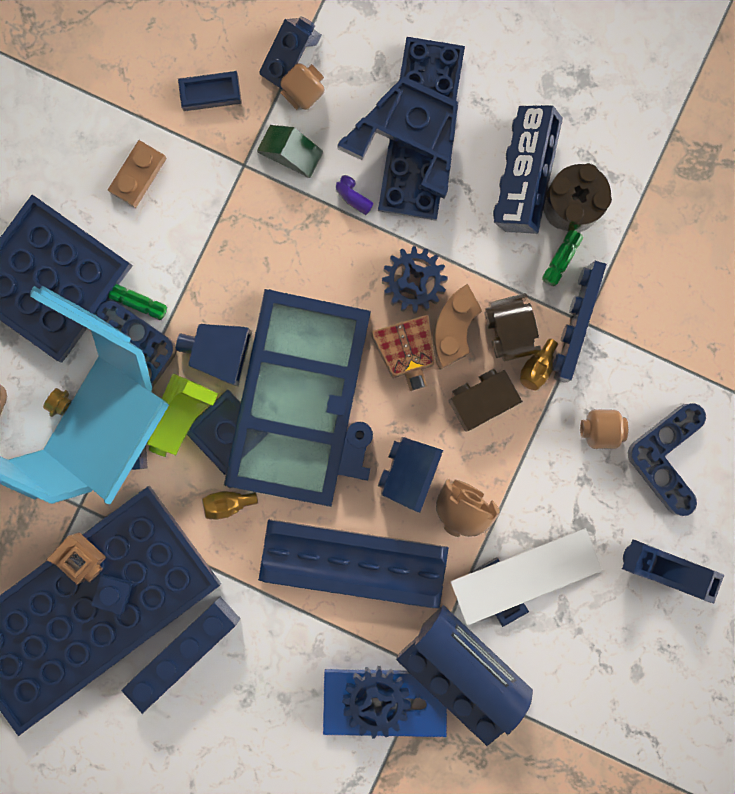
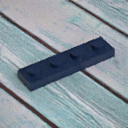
(582, 309)

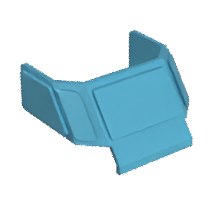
(102, 425)

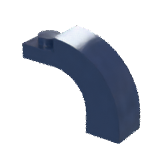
(672, 571)

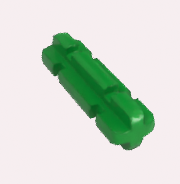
(562, 257)
(138, 302)

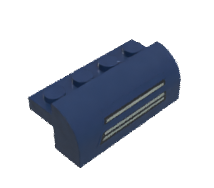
(467, 677)

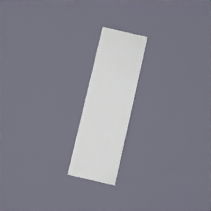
(526, 576)

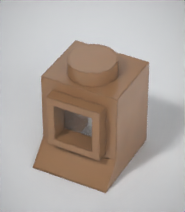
(78, 558)

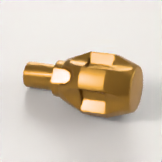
(539, 367)
(226, 504)

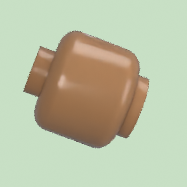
(302, 86)
(604, 429)

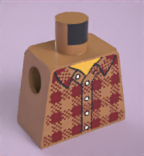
(406, 349)

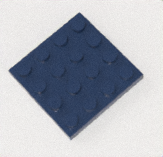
(57, 254)

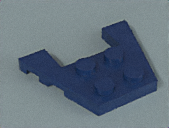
(415, 119)

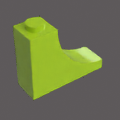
(185, 403)

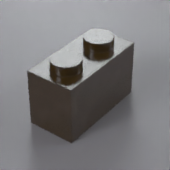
(485, 400)

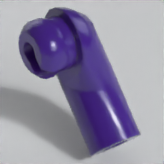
(351, 197)

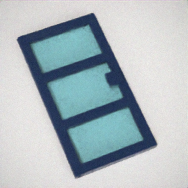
(297, 398)

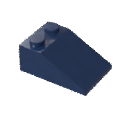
(410, 473)

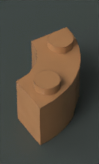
(452, 327)

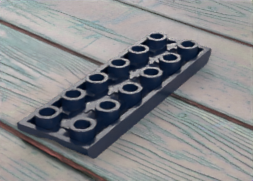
(438, 68)
(353, 564)

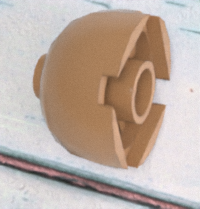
(464, 510)

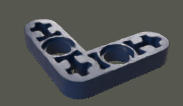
(147, 343)
(659, 450)

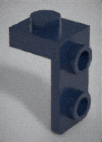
(288, 48)

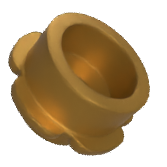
(57, 402)

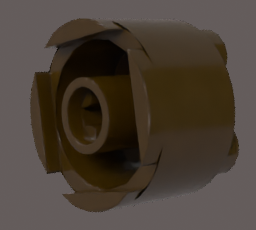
(582, 182)
(513, 327)

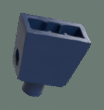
(217, 350)

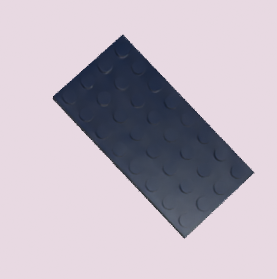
(61, 643)

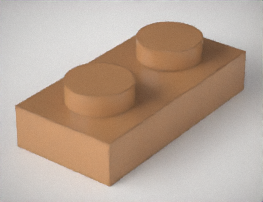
(137, 173)

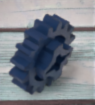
(427, 273)
(365, 706)

